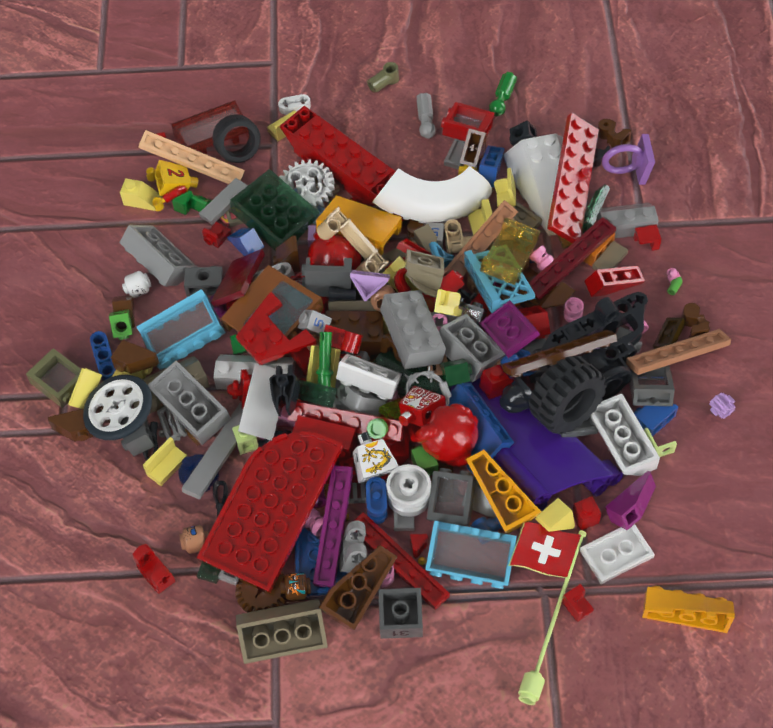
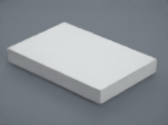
(616, 553)

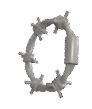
(429, 374)

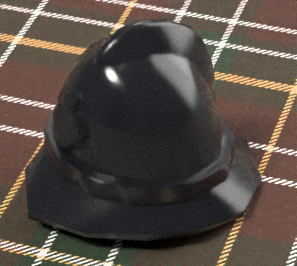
(515, 396)

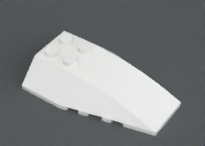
(535, 171)

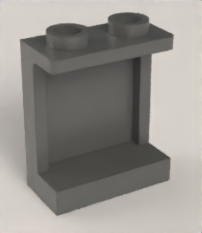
(320, 278)

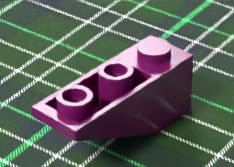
(632, 502)

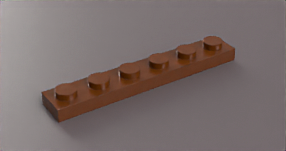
(552, 355)

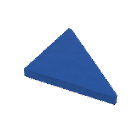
(306, 557)

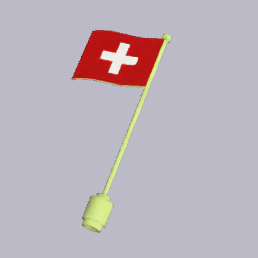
(551, 555)

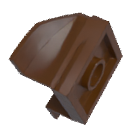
(553, 298)

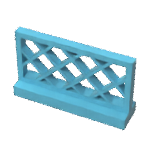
(484, 283)

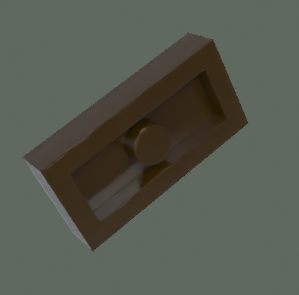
(669, 332)

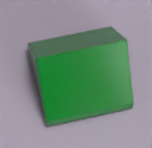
(199, 202)

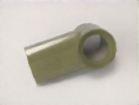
(387, 76)

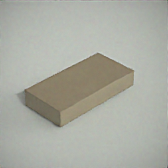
(611, 257)

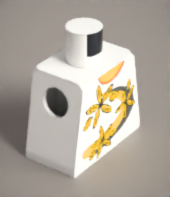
(372, 458)

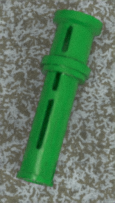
(324, 372)

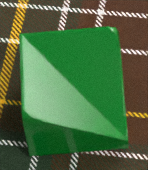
(183, 203)

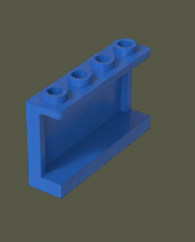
(491, 434)

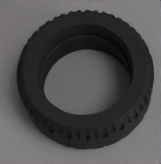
(246, 152)

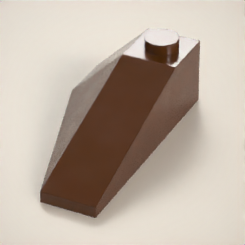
(354, 592)

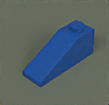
(491, 163)

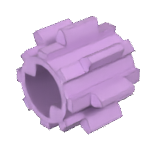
(722, 405)

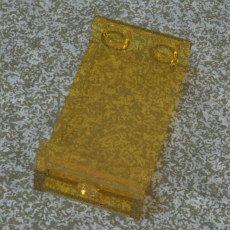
(510, 251)

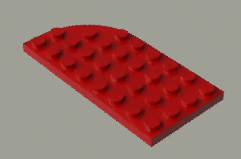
(270, 507)

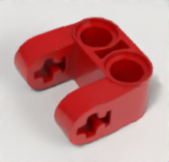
(153, 569)

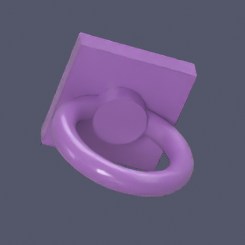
(642, 159)

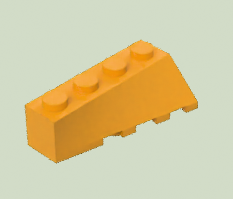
(504, 496)
(688, 609)

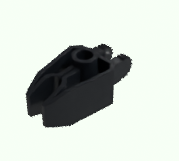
(284, 389)

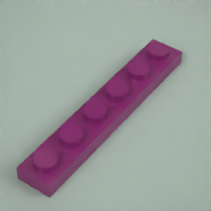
(333, 526)

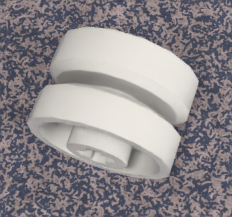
(408, 490)

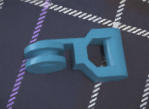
(436, 250)

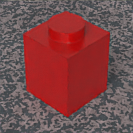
(586, 513)

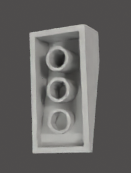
(189, 402)

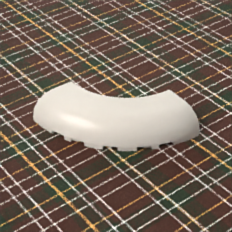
(433, 200)

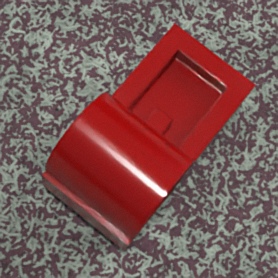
(344, 339)

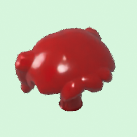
(333, 252)
(449, 434)

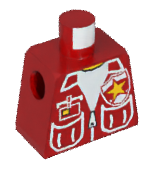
(419, 405)

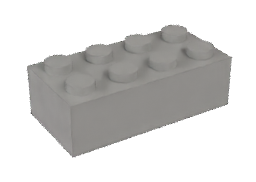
(412, 329)

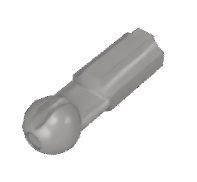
(425, 115)

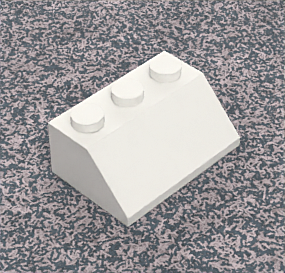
(368, 376)

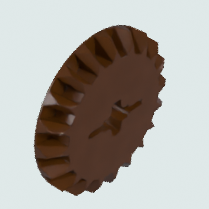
(250, 601)

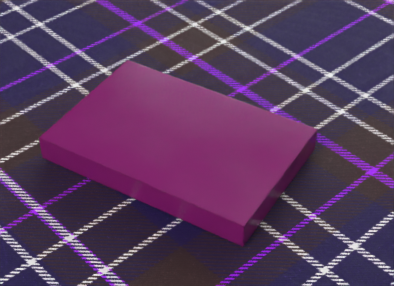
(509, 329)

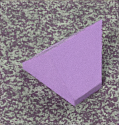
(368, 282)

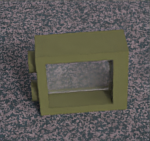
(55, 377)

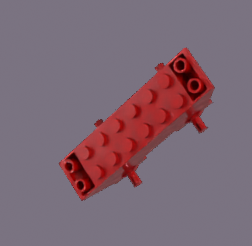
(348, 161)

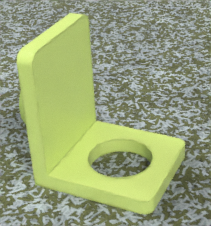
(672, 445)

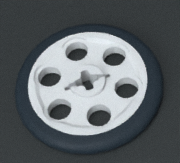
(137, 416)

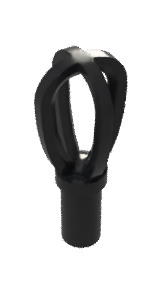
(153, 427)
(219, 506)

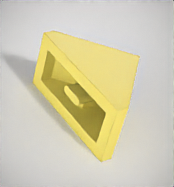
(556, 517)

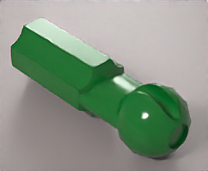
(503, 93)

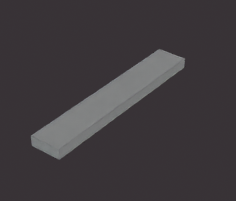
(213, 458)

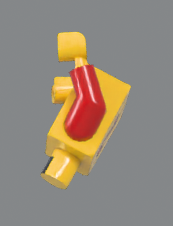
(171, 182)

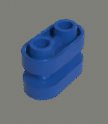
(376, 499)

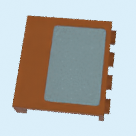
(293, 296)

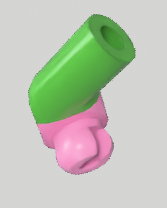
(675, 281)

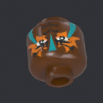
(295, 586)

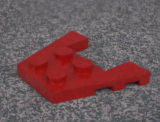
(264, 339)

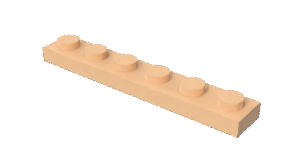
(190, 158)

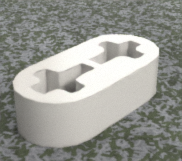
(293, 103)

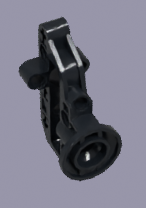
(607, 317)

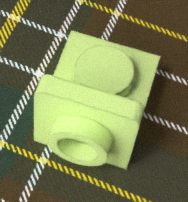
(245, 442)

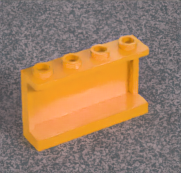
(372, 222)

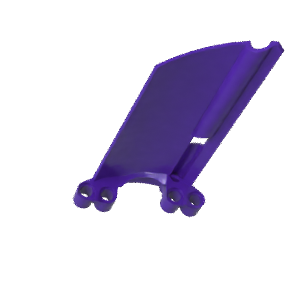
(545, 461)

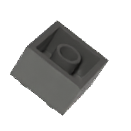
(400, 613)

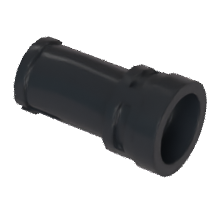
(341, 294)

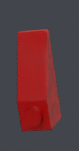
(613, 280)

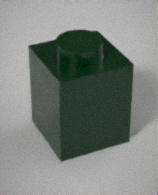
(456, 371)

